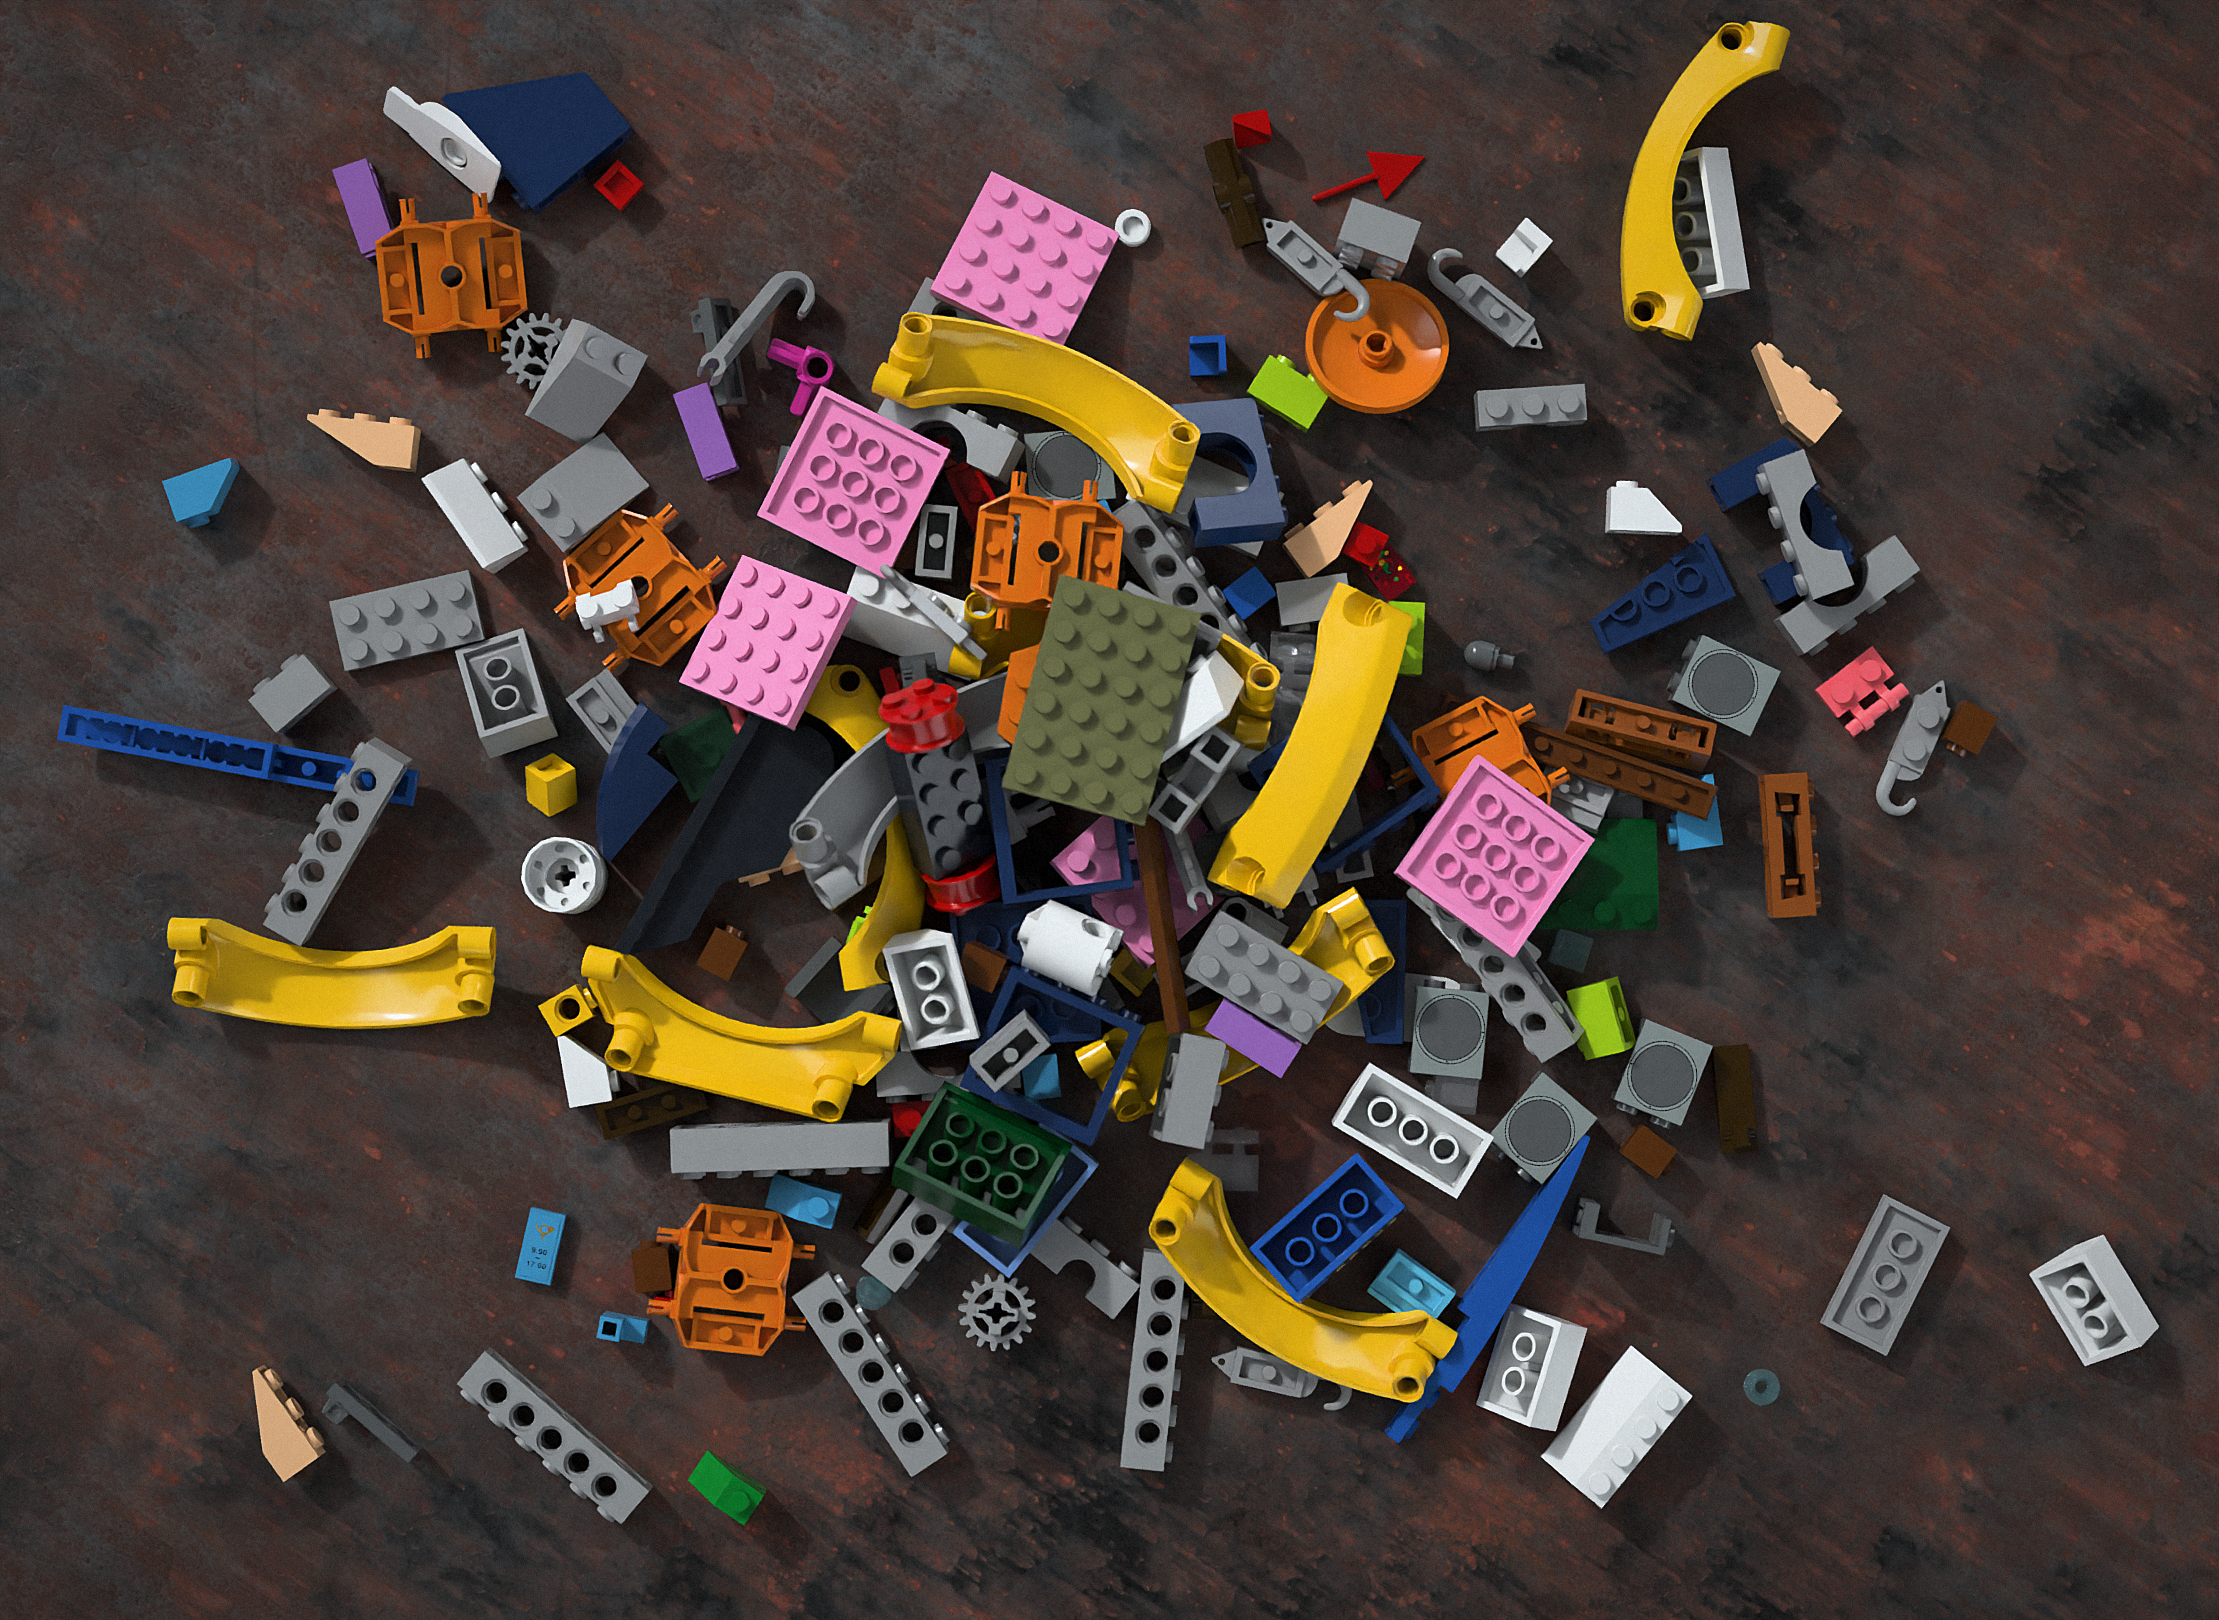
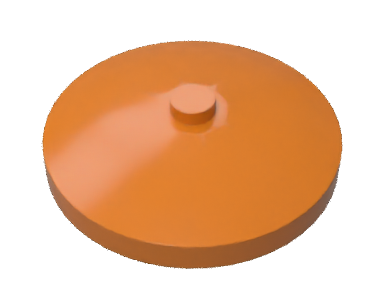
(1386, 356)

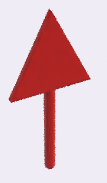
(1388, 170)

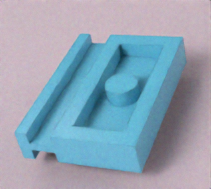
(1410, 1286)

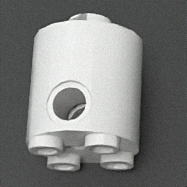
(1068, 946)

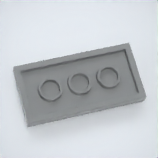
(407, 620)
(1263, 976)
(1885, 1275)

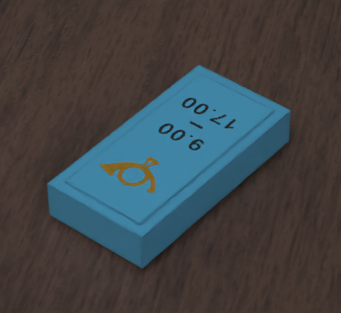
(541, 1246)

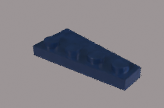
(1675, 592)
(1384, 1001)

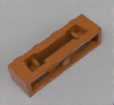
(1641, 730)
(1803, 829)

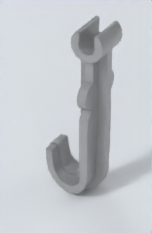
(754, 317)
(1185, 860)

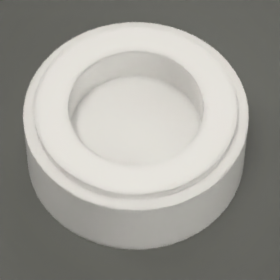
(1132, 227)

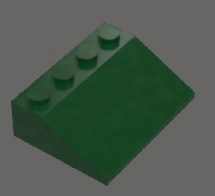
(1613, 881)
(981, 1164)

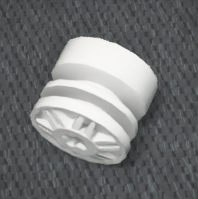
(552, 859)

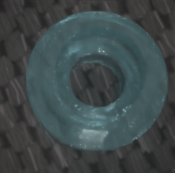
(872, 1293)
(1769, 1394)

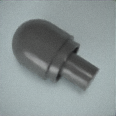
(1487, 656)

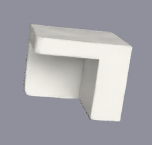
(1523, 247)

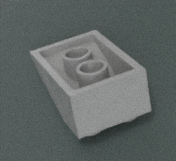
(585, 382)
(583, 492)
(506, 693)

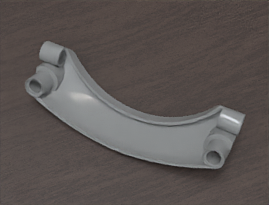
(859, 801)

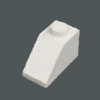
(1637, 512)
(586, 1074)

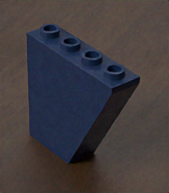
(543, 132)

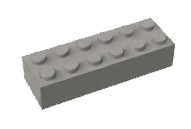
(781, 1146)

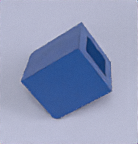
(1207, 356)
(1249, 593)

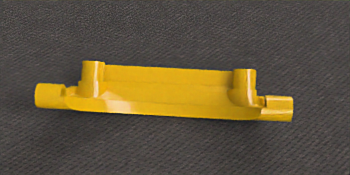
(690, 1046)

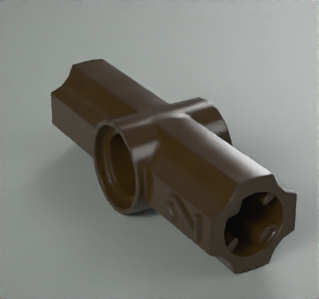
(1234, 193)

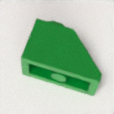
(727, 1487)

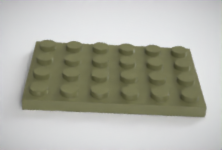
(1101, 700)

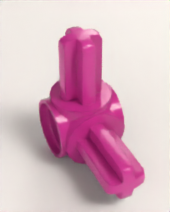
(799, 360)

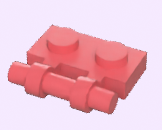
(1855, 682)

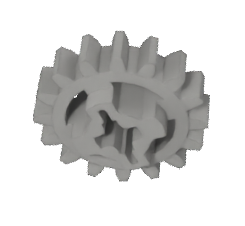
(526, 360)
(979, 1309)

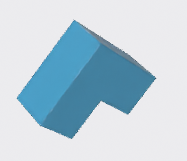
(620, 1326)

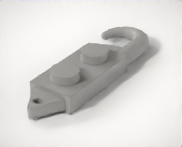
(1314, 265)
(1485, 304)
(934, 609)
(1913, 745)
(1273, 1374)

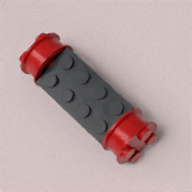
(940, 796)

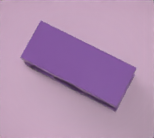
(364, 204)
(706, 432)
(1254, 1037)

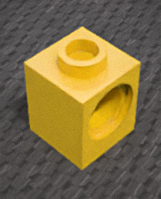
(554, 1014)

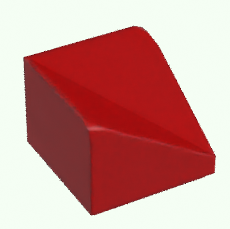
(1251, 128)

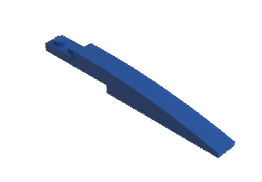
(217, 751)
(1493, 1290)

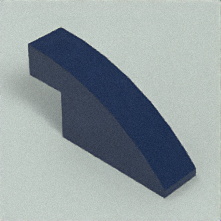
(631, 781)

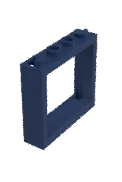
(1391, 820)
(1124, 837)
(1033, 1109)

